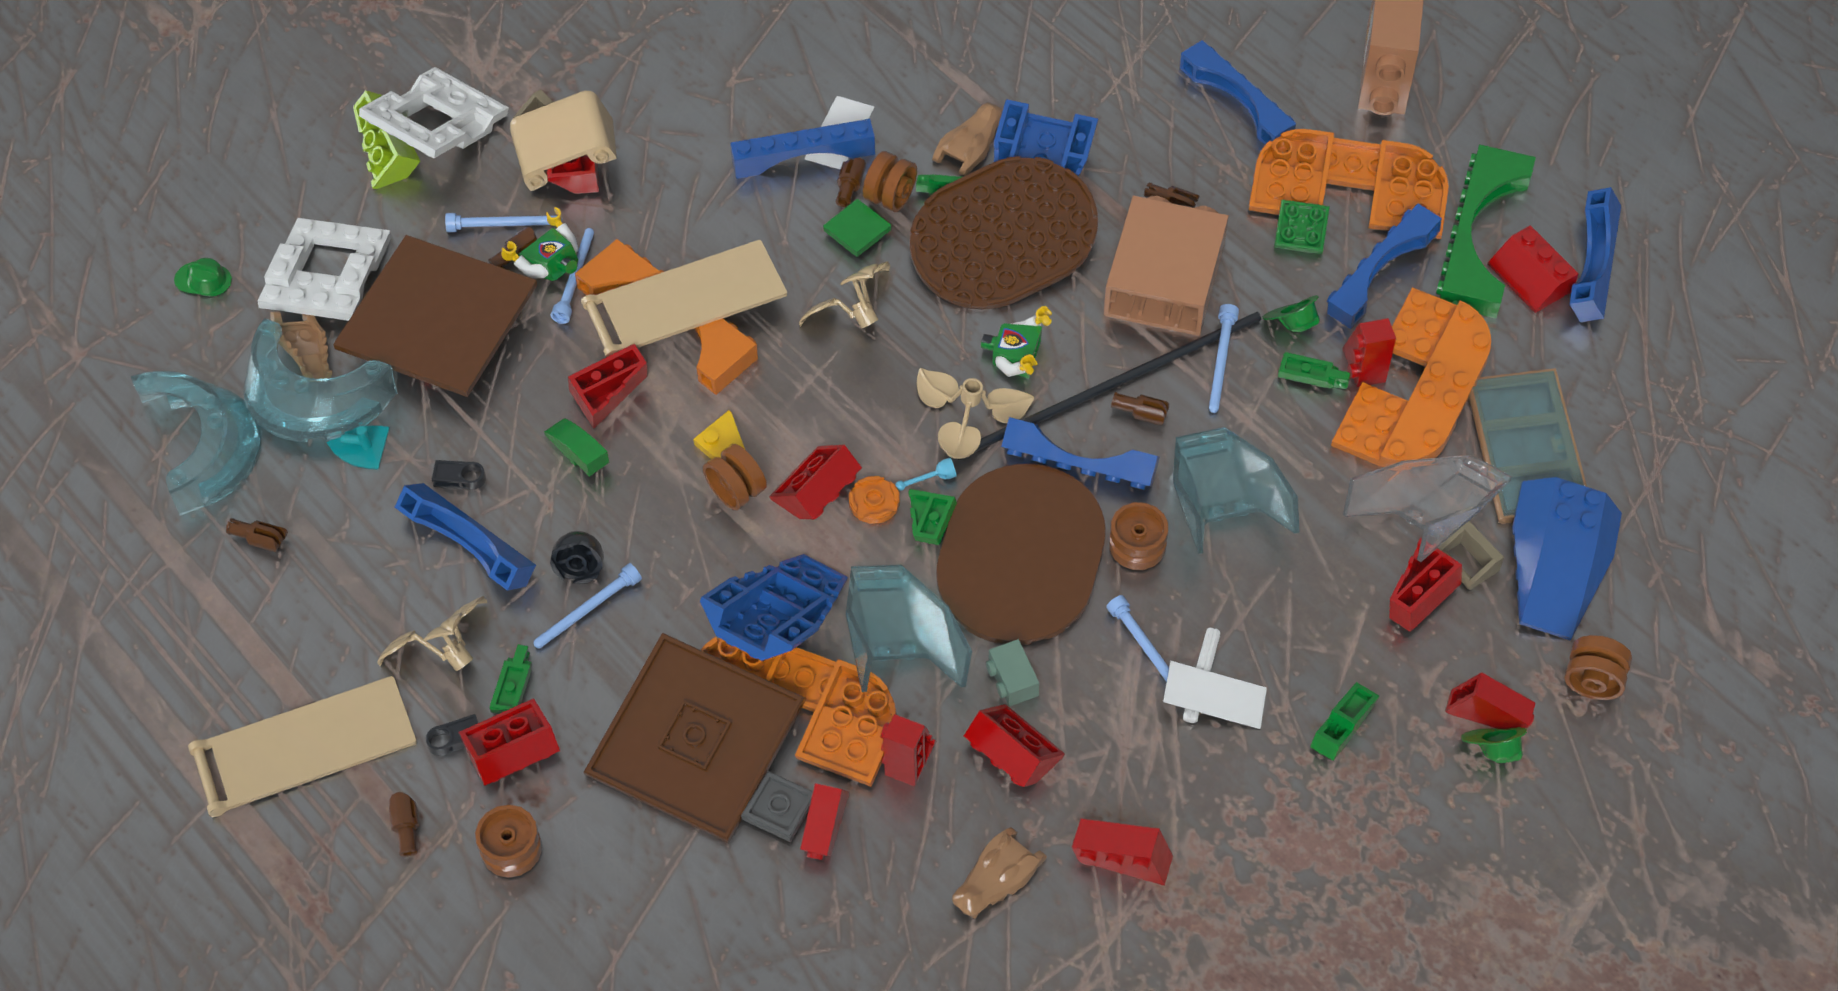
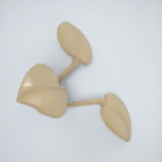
(863, 309)
(963, 440)
(453, 651)

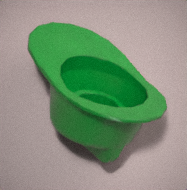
(203, 278)
(1296, 316)
(1498, 744)

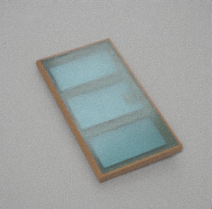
(1524, 432)

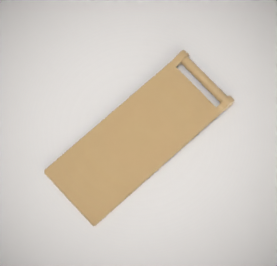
(687, 297)
(304, 744)

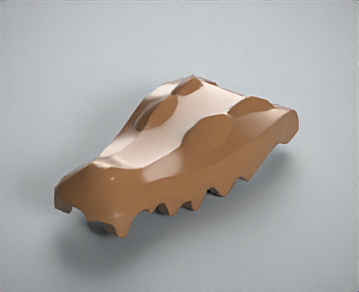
(971, 139)
(305, 344)
(999, 871)

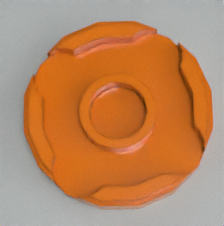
(874, 500)

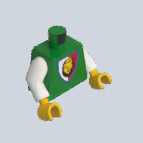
(549, 255)
(1018, 344)

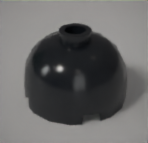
(577, 557)

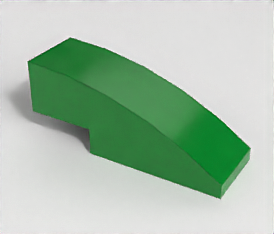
(578, 446)
(1344, 721)

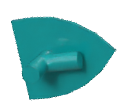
(361, 446)

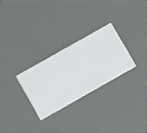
(841, 111)
(1215, 694)

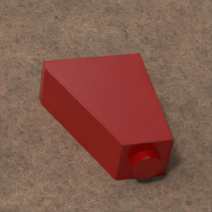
(1490, 704)
(823, 820)

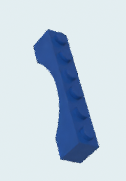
(1208, 67)
(758, 154)
(1414, 232)
(1591, 290)
(1132, 466)
(498, 558)

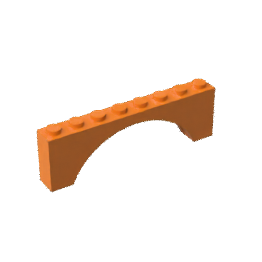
(723, 348)

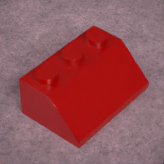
(576, 175)
(1533, 269)
(817, 481)
(509, 741)
(1013, 744)

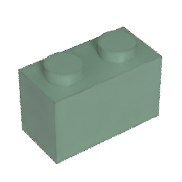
(1013, 673)

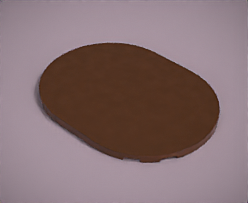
(1003, 232)
(1021, 554)

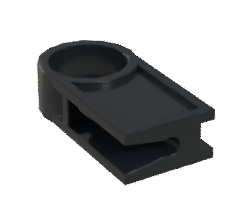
(451, 474)
(452, 730)

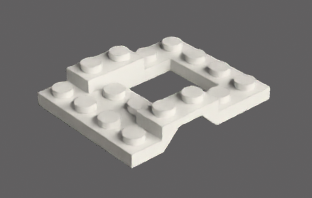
(470, 113)
(317, 293)

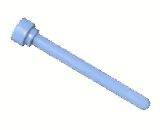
(455, 222)
(562, 310)
(1228, 316)
(628, 576)
(1120, 608)

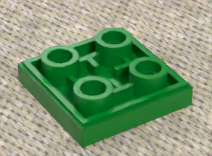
(857, 227)
(1302, 227)

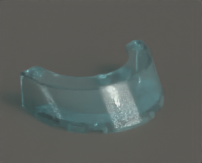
(311, 407)
(226, 441)

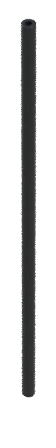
(1123, 378)

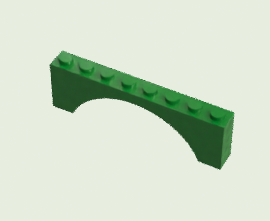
(1493, 176)

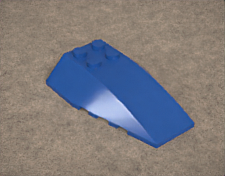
(1044, 137)
(1561, 551)
(773, 608)

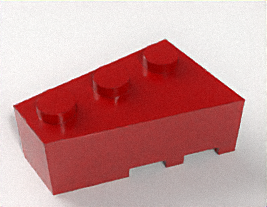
(1370, 352)
(607, 383)
(1423, 587)
(905, 749)
(1123, 849)

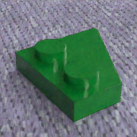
(930, 515)

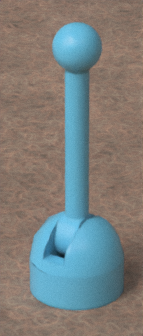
(944, 469)

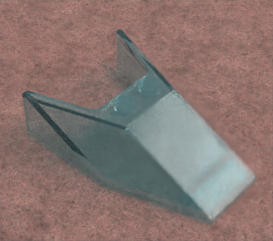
(1228, 477)
(902, 619)

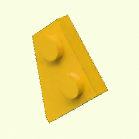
(718, 436)

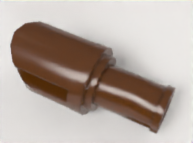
(849, 180)
(1172, 194)
(522, 241)
(1142, 407)
(258, 533)
(404, 822)

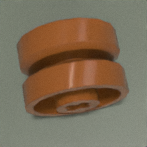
(890, 181)
(734, 476)
(1138, 536)
(1598, 667)
(508, 841)

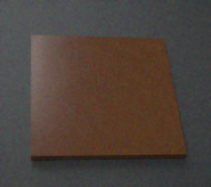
(436, 315)
(694, 737)

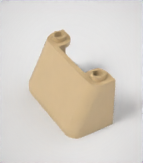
(562, 133)

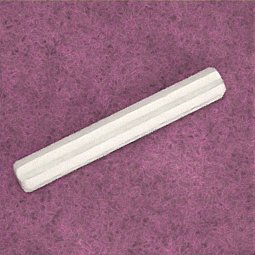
(1205, 663)

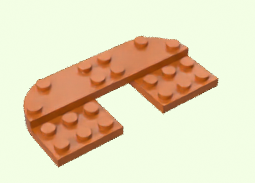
(1307, 159)
(1454, 349)
(845, 720)

